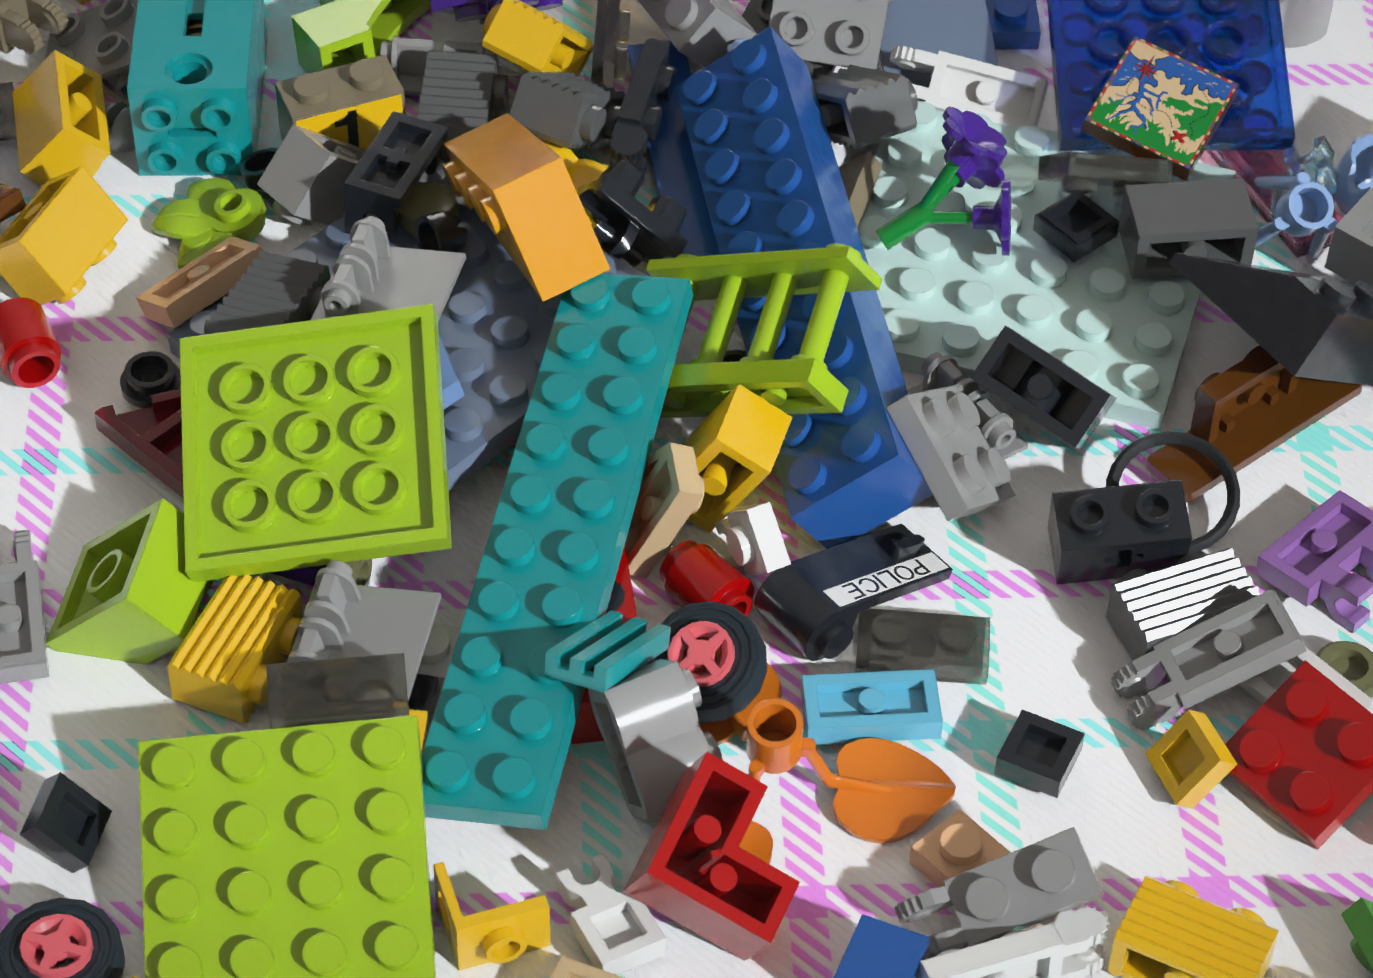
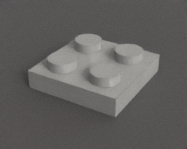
(951, 451)

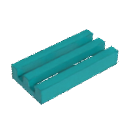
(610, 647)

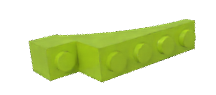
(350, 30)

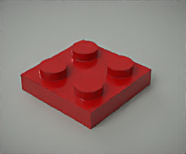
(1307, 754)

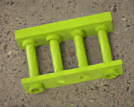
(791, 384)

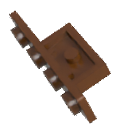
(1245, 417)

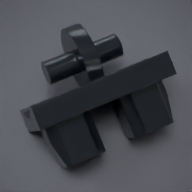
(625, 224)

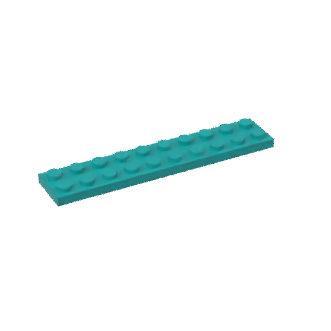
(553, 550)

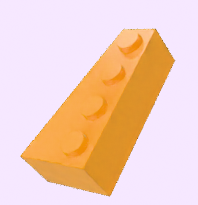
(527, 204)

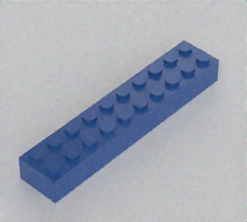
(778, 189)

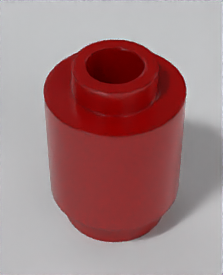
(27, 343)
(701, 574)

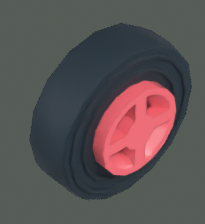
(722, 633)
(61, 930)

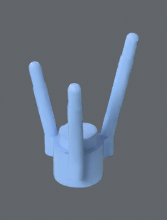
(1299, 211)

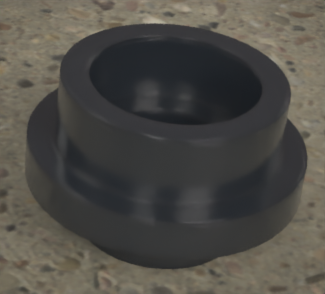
(148, 375)

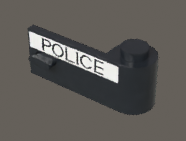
(822, 593)

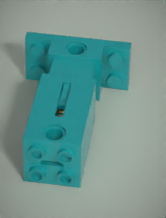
(196, 85)

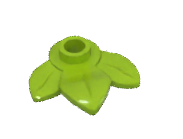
(210, 216)

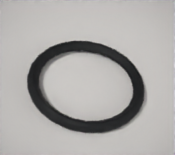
(1206, 449)

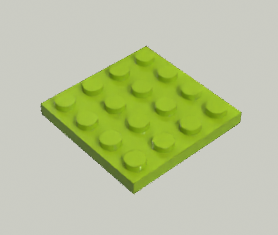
(313, 443)
(287, 853)

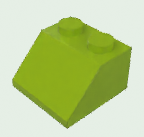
(130, 591)

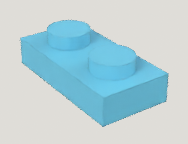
(871, 706)

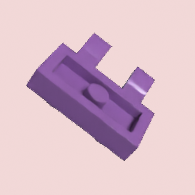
(1317, 559)

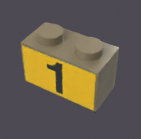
(342, 101)

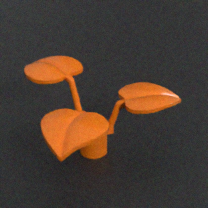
(880, 783)

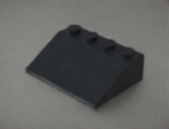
(1301, 319)

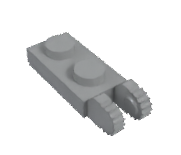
(22, 616)
(1208, 659)
(1009, 892)

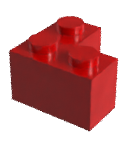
(700, 872)

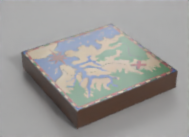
(1160, 106)

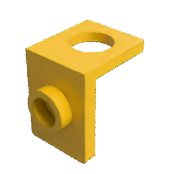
(493, 934)

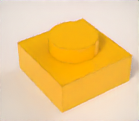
(1190, 759)

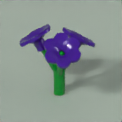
(972, 158)

